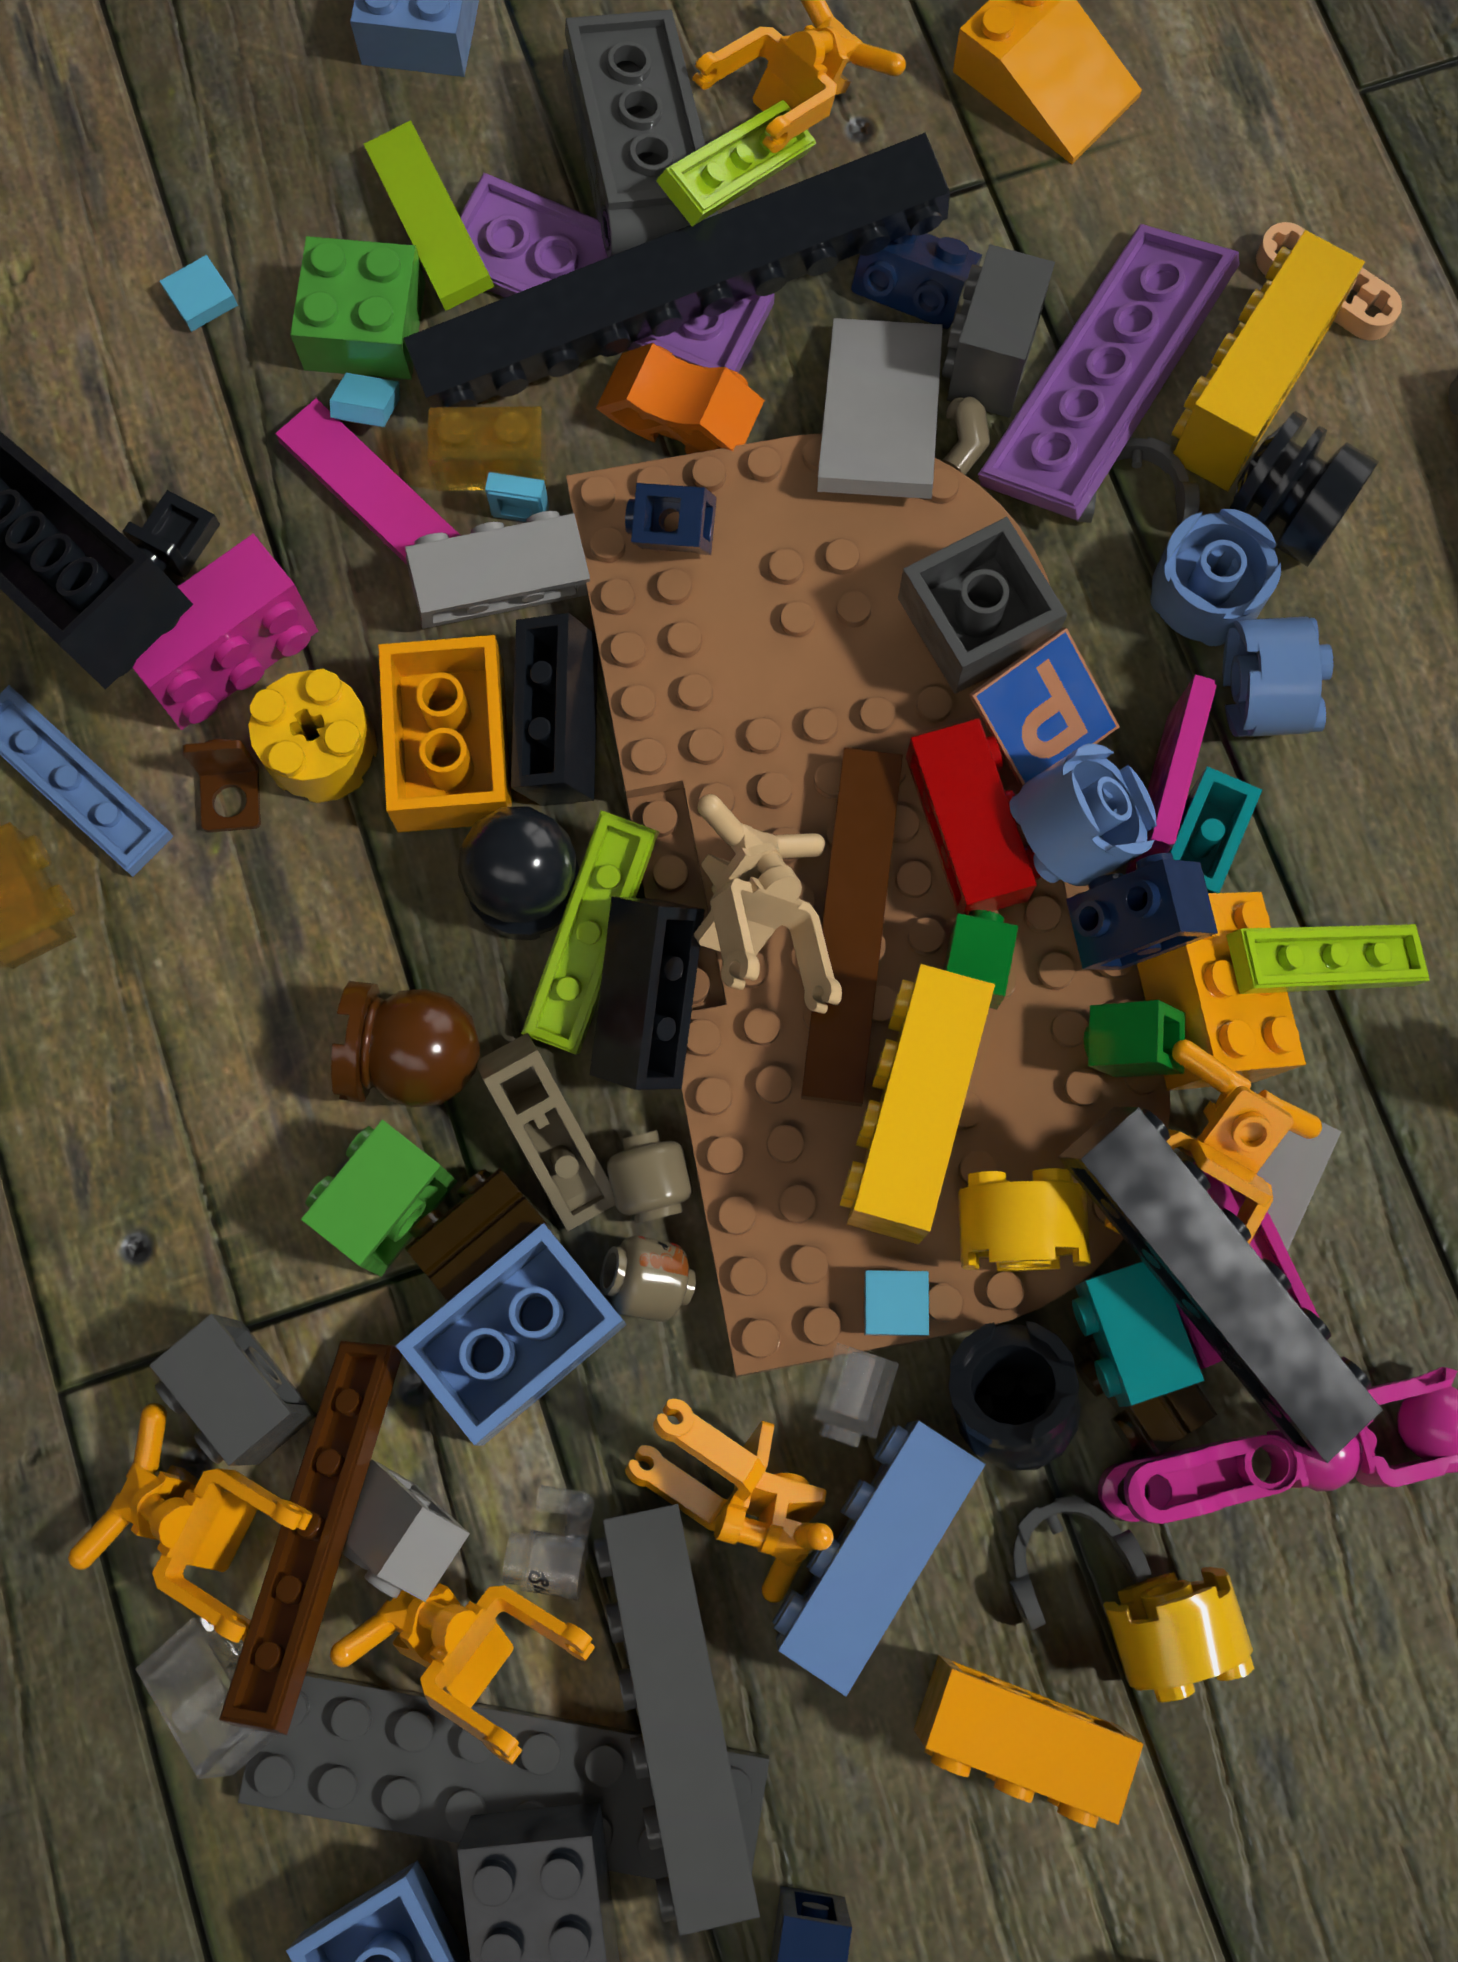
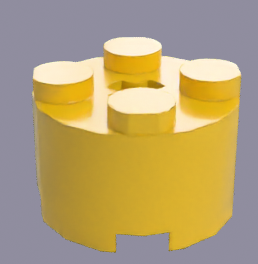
(296, 710)
(1023, 1221)
(1180, 1633)

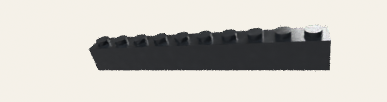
(682, 276)

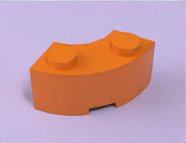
(680, 400)

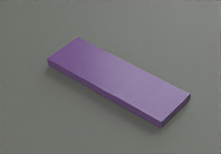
(537, 240)
(1108, 370)

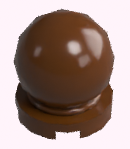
(409, 1047)

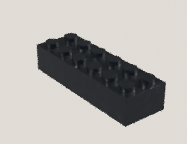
(78, 572)

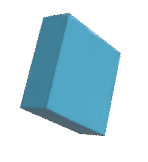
(199, 293)
(364, 399)
(515, 496)
(896, 1303)

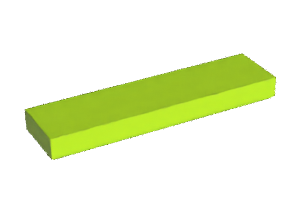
(730, 166)
(428, 215)
(1326, 958)
(574, 968)

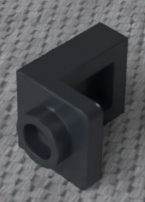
(174, 533)

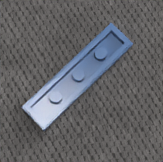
(78, 785)

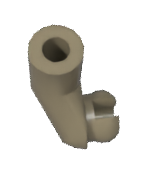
(972, 429)

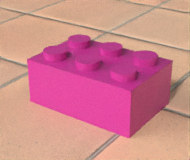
(238, 626)

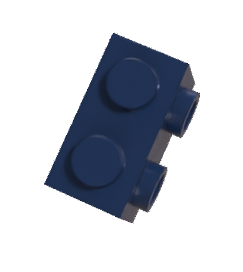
(1141, 913)

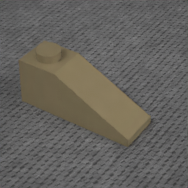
(546, 1131)

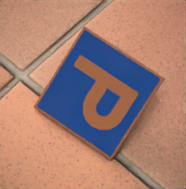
(1044, 707)

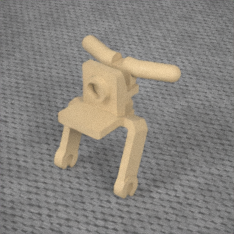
(756, 897)

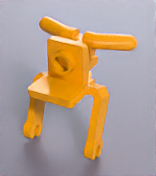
(800, 69)
(1239, 1133)
(780, 1500)
(192, 1519)
(459, 1649)

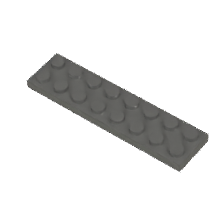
(405, 1768)

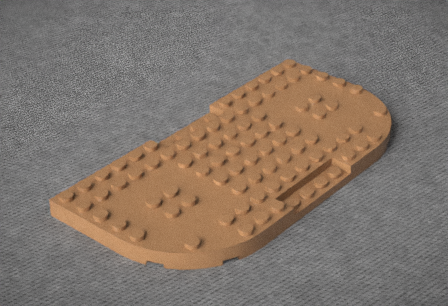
(747, 687)

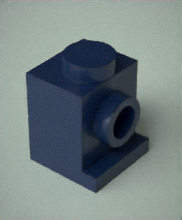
(655, 502)

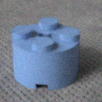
(1215, 574)
(1276, 676)
(1084, 816)

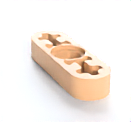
(1368, 287)

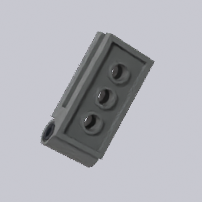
(631, 119)

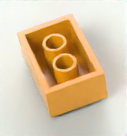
(444, 732)
(1243, 1031)
(1027, 1743)

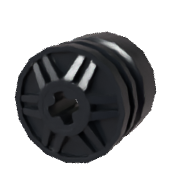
(1302, 487)

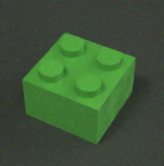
(357, 307)
(377, 1197)

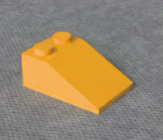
(1046, 70)

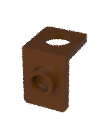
(221, 766)

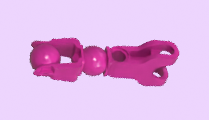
(1221, 1472)

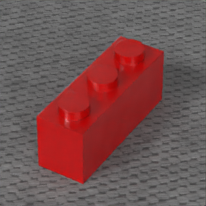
(971, 817)

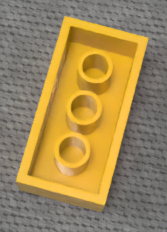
(1263, 358)
(920, 1104)

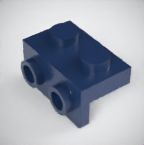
(917, 276)

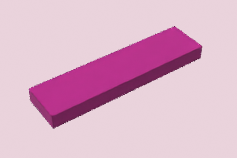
(360, 479)

